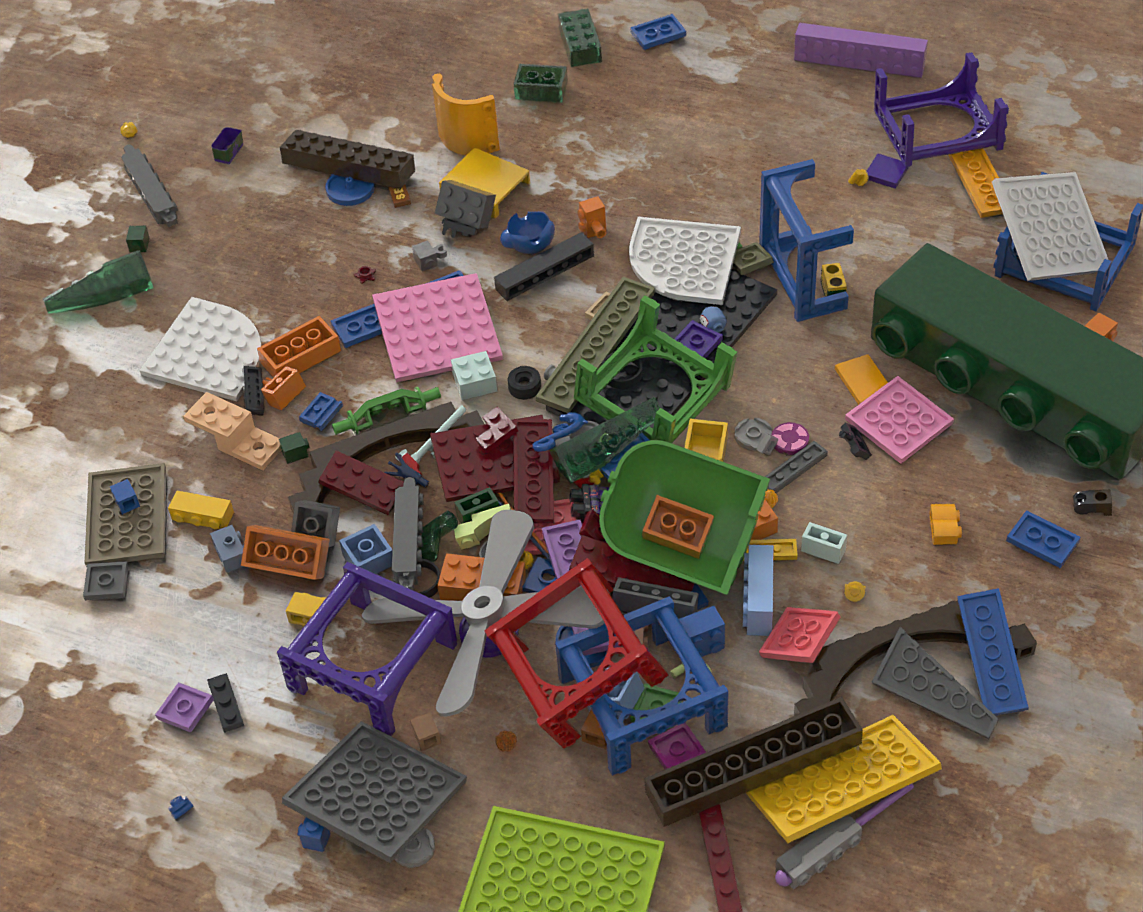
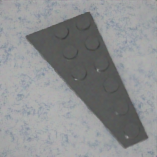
(926, 683)

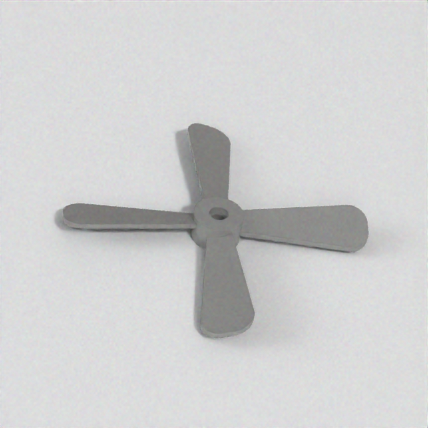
(486, 605)

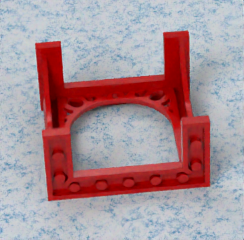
(637, 658)

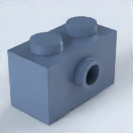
(228, 547)

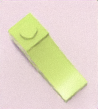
(472, 532)

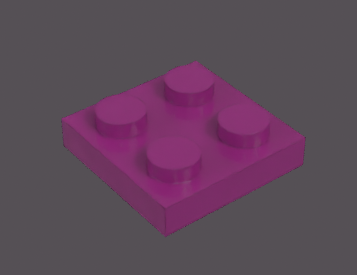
(676, 746)

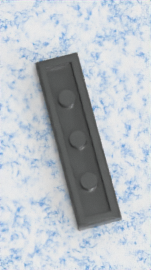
(796, 466)

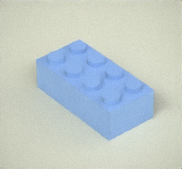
(758, 590)

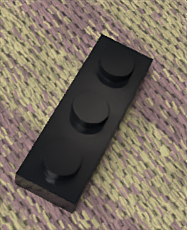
(225, 702)

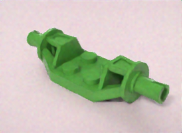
(385, 401)

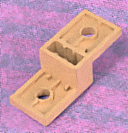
(234, 430)

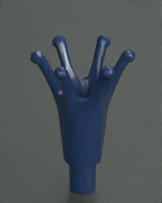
(405, 471)

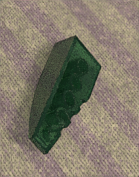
(109, 284)

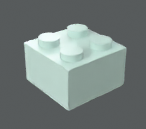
(474, 375)

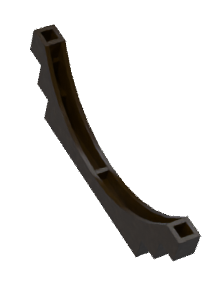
(367, 444)
(843, 657)

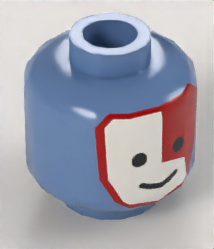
(713, 319)

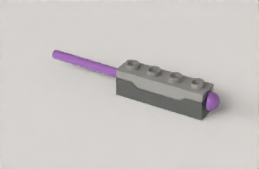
(826, 844)

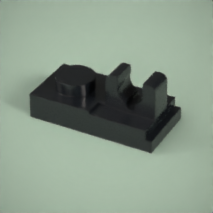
(454, 225)

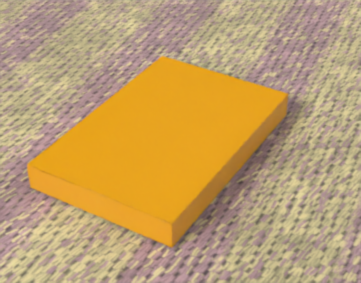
(861, 377)

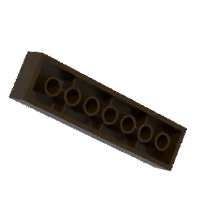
(348, 159)

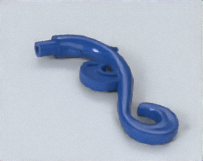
(560, 431)

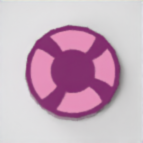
(791, 438)

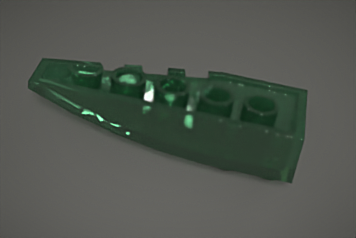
(603, 442)

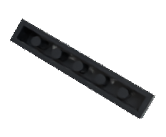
(544, 266)

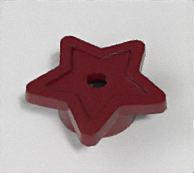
(365, 273)

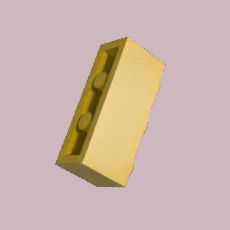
(200, 510)

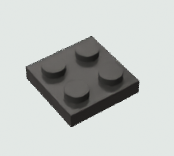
(105, 581)

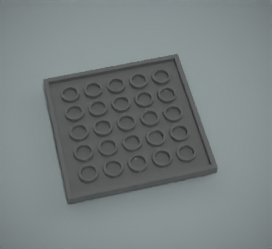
(374, 791)

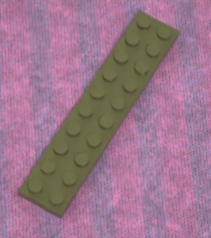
(595, 342)

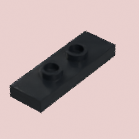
(252, 390)

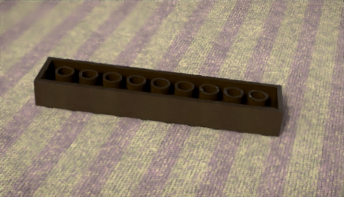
(753, 761)

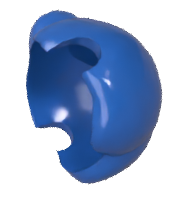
(528, 233)

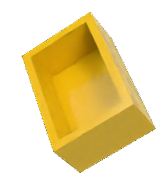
(707, 438)

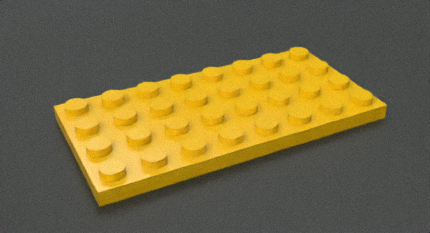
(845, 782)

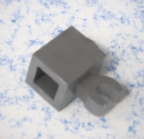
(427, 256)

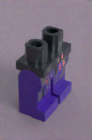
(588, 498)

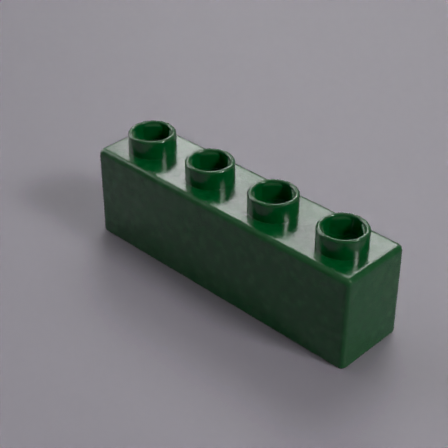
(1015, 358)

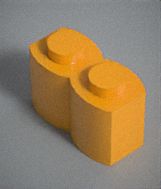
(944, 524)

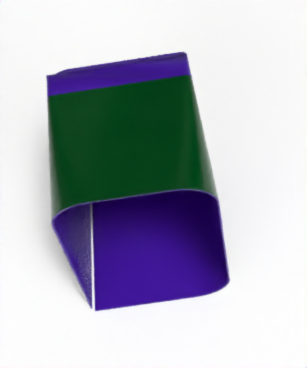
(224, 139)

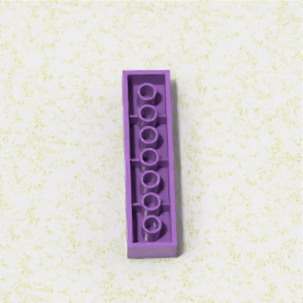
(860, 49)

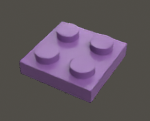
(184, 707)

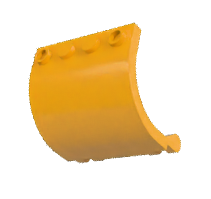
(465, 122)

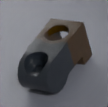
(1093, 502)

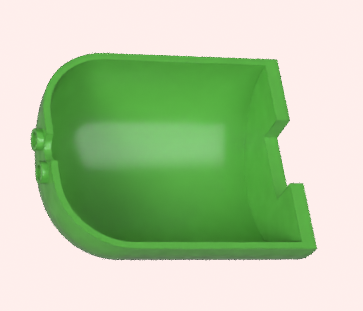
(692, 480)

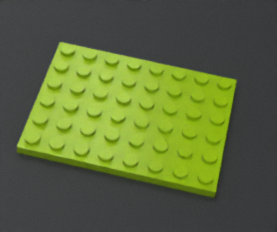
(559, 867)

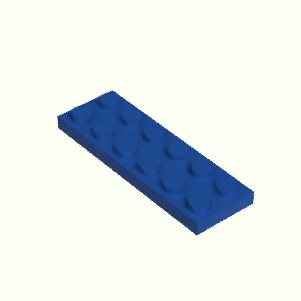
(992, 652)

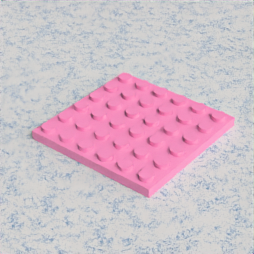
(434, 324)

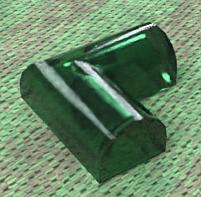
(434, 532)

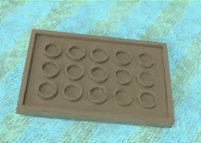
(128, 535)

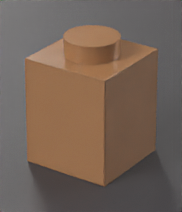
(425, 731)

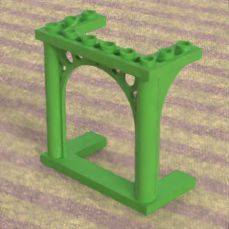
(666, 426)

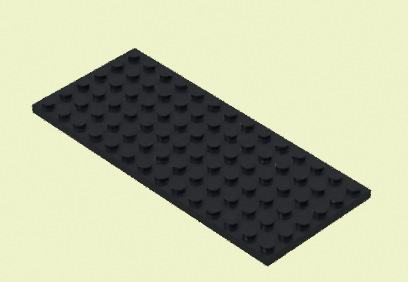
(663, 378)

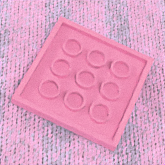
(899, 419)

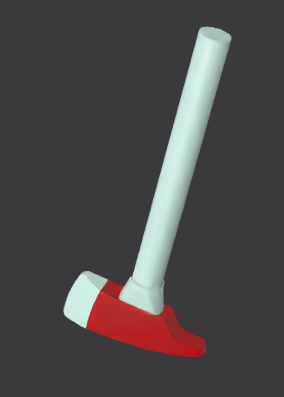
(413, 460)

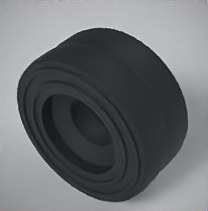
(525, 391)

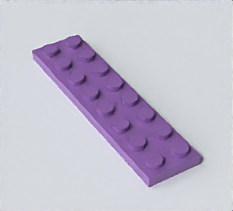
(561, 546)

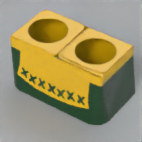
(827, 273)

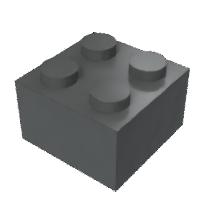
(316, 520)

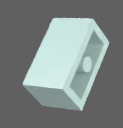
(824, 543)

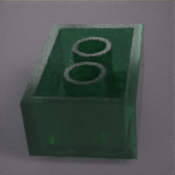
(540, 82)

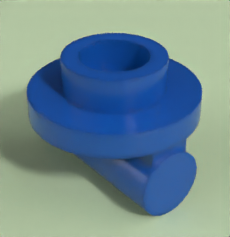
(180, 806)

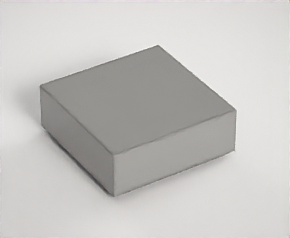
(767, 444)

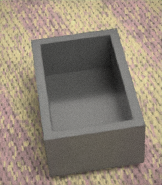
(465, 204)

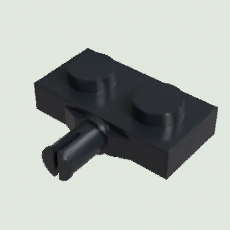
(855, 440)

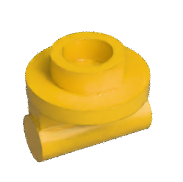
(859, 177)
(854, 591)

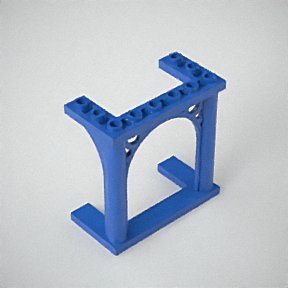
(777, 197)
(1009, 264)
(665, 628)

